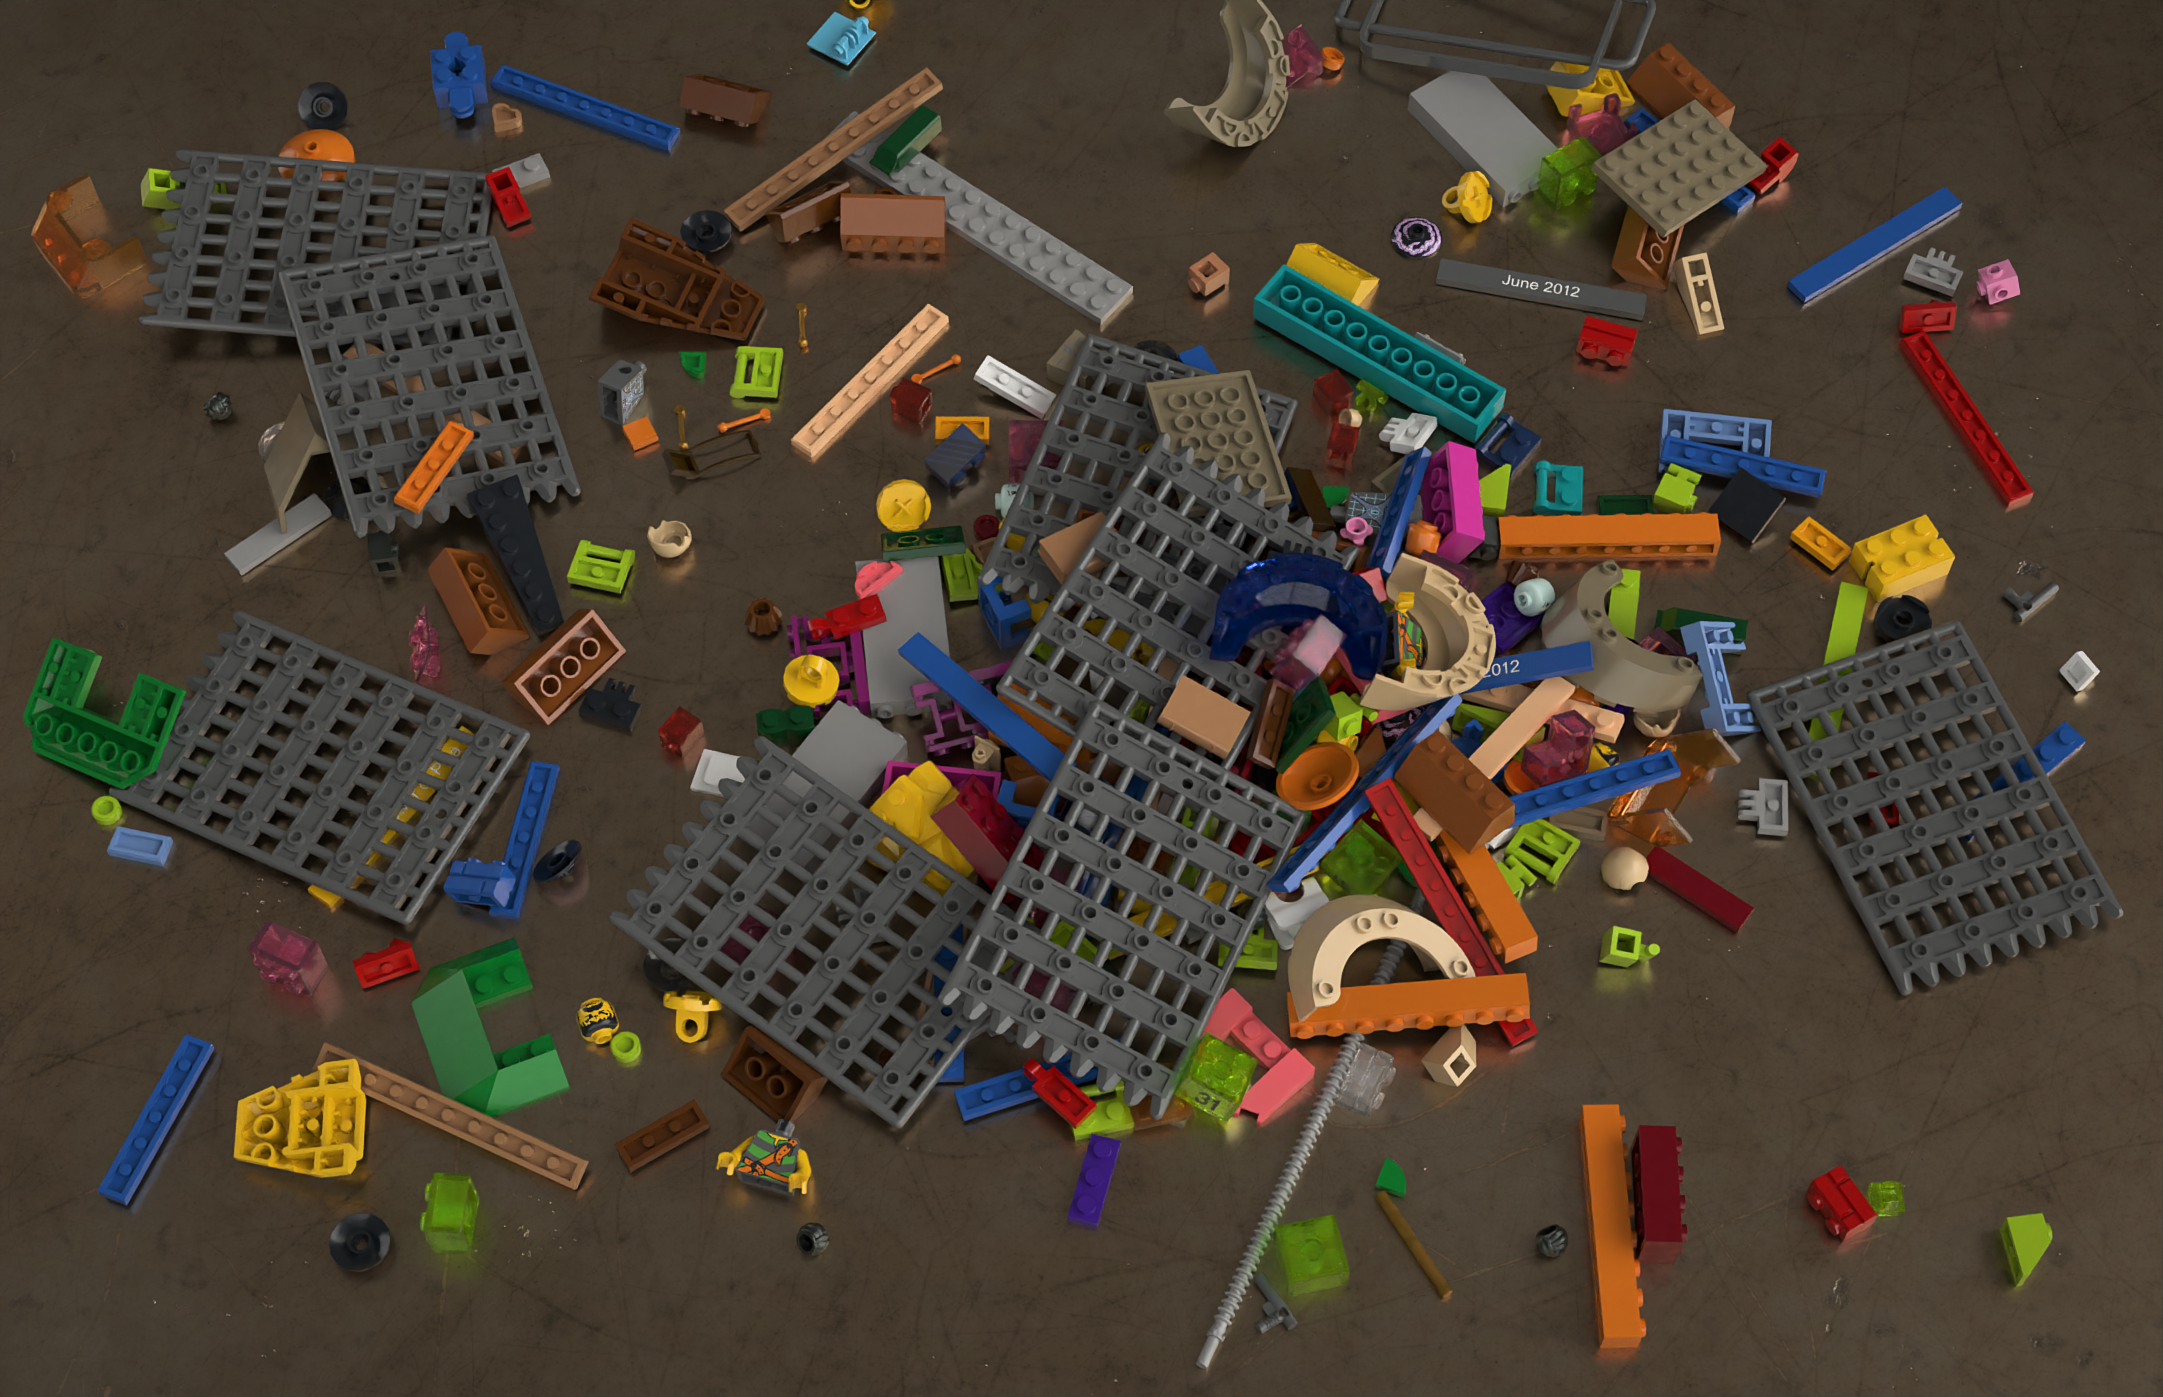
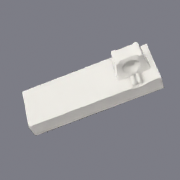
(1014, 387)

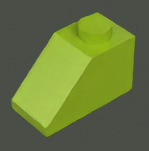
(1494, 491)
(2025, 1242)

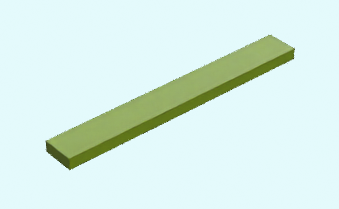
(1841, 642)

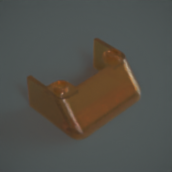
(87, 266)
(1651, 810)

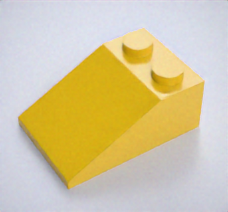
(1593, 95)

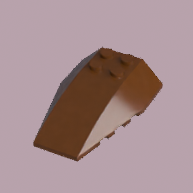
(673, 286)

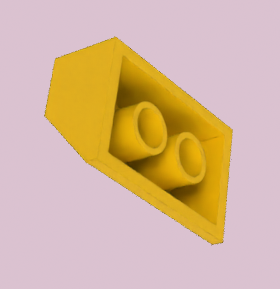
(1332, 272)

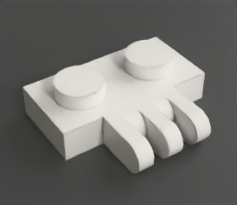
(1408, 434)

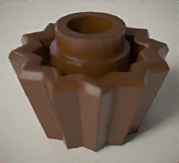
(1520, 572)
(763, 617)

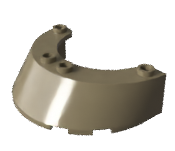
(1255, 81)
(1622, 669)

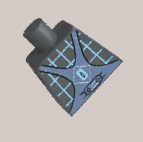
(621, 390)
(1366, 506)

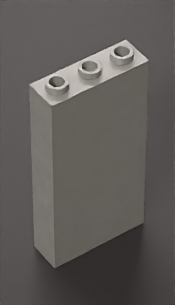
(1483, 132)
(911, 606)
(848, 754)

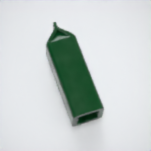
(907, 140)
(1674, 618)

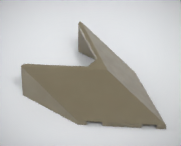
(298, 440)

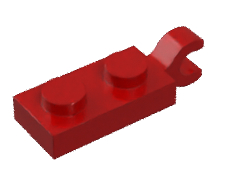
(849, 618)
(1059, 1093)

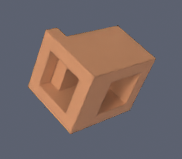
(1208, 274)

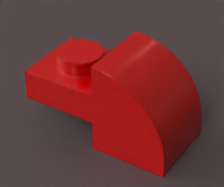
(1780, 160)
(507, 197)

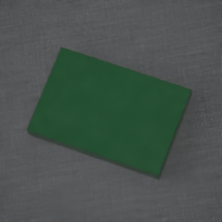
(922, 543)
(1307, 718)

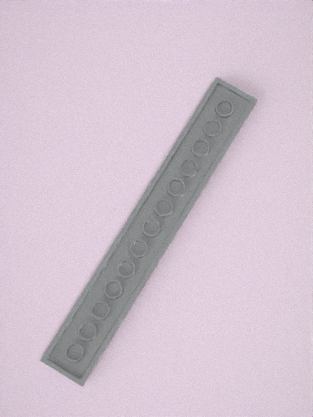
(1002, 232)

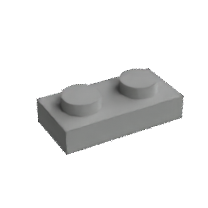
(528, 170)

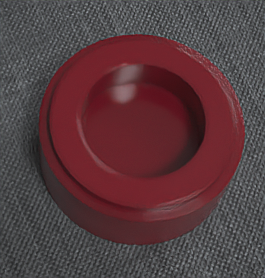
(986, 527)

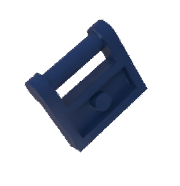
(1515, 448)

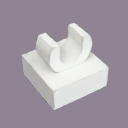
(2079, 671)

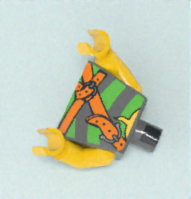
(1403, 638)
(770, 1160)

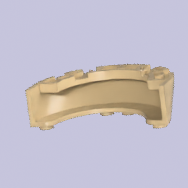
(1455, 636)
(1346, 924)

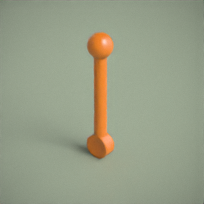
(917, 378)
(764, 414)

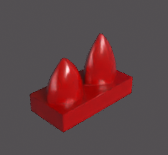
(1927, 317)
(385, 964)

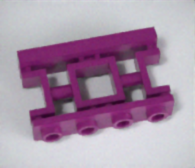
(851, 662)
(976, 728)

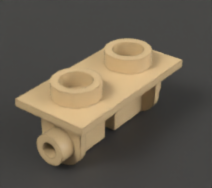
(986, 755)

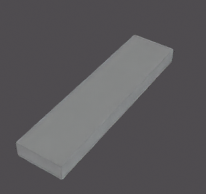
(270, 539)

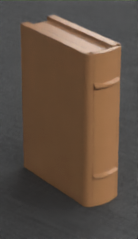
(1066, 546)
(1203, 717)

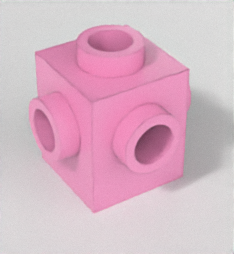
(1998, 282)

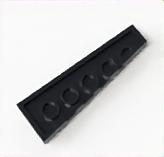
(511, 532)

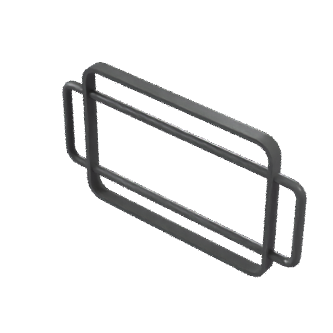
(1494, 69)

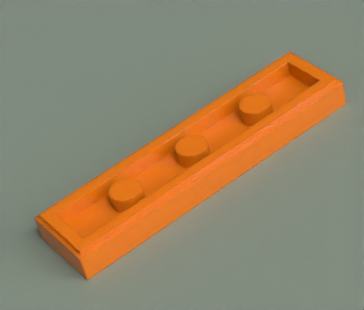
(433, 467)

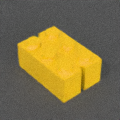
(1901, 558)

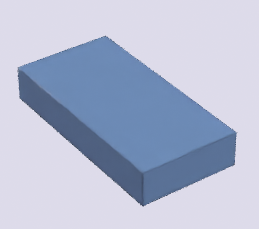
(140, 846)

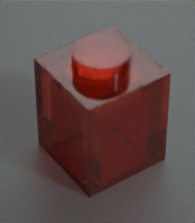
(1333, 393)
(911, 400)
(1342, 445)
(680, 732)

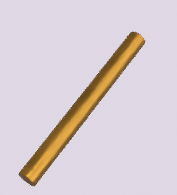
(1414, 1244)

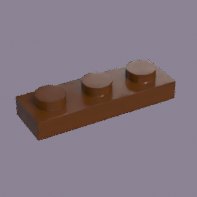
(1270, 724)
(662, 1135)

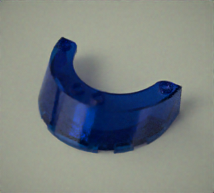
(1290, 592)

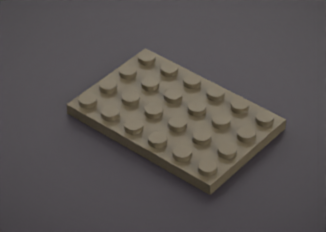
(1679, 168)
(1224, 424)

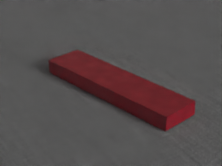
(1698, 889)

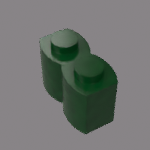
(786, 726)

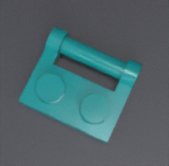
(1567, 489)

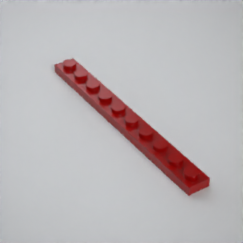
(1439, 892)

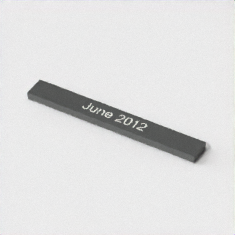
(1541, 289)

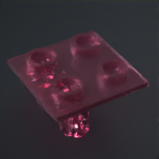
(1302, 54)
(425, 647)

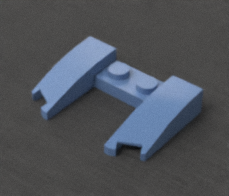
(1749, 433)
(1708, 642)

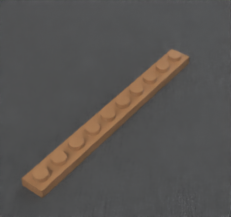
(833, 149)
(462, 1120)

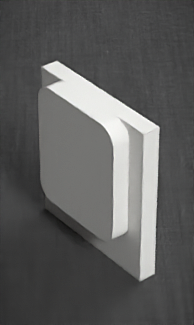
(711, 769)

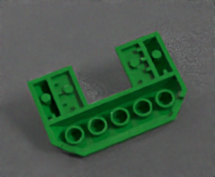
(89, 741)
(458, 1043)

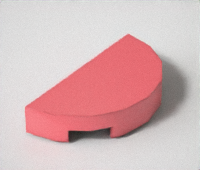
(875, 577)

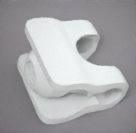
(1287, 917)

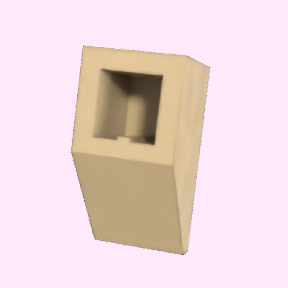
(1452, 1056)

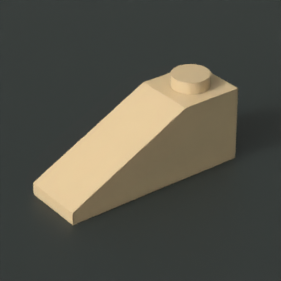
(1699, 292)

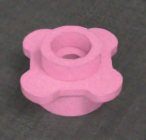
(1356, 530)

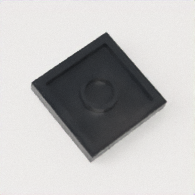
(1747, 505)

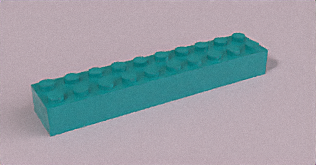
(1379, 353)

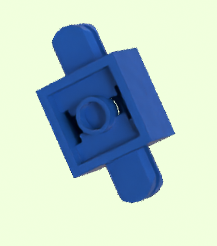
(459, 75)

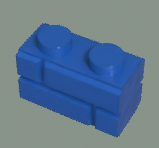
(480, 882)

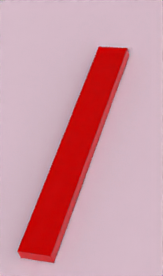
(1966, 418)

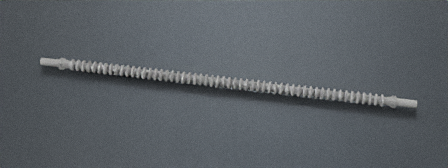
(1216, 1332)

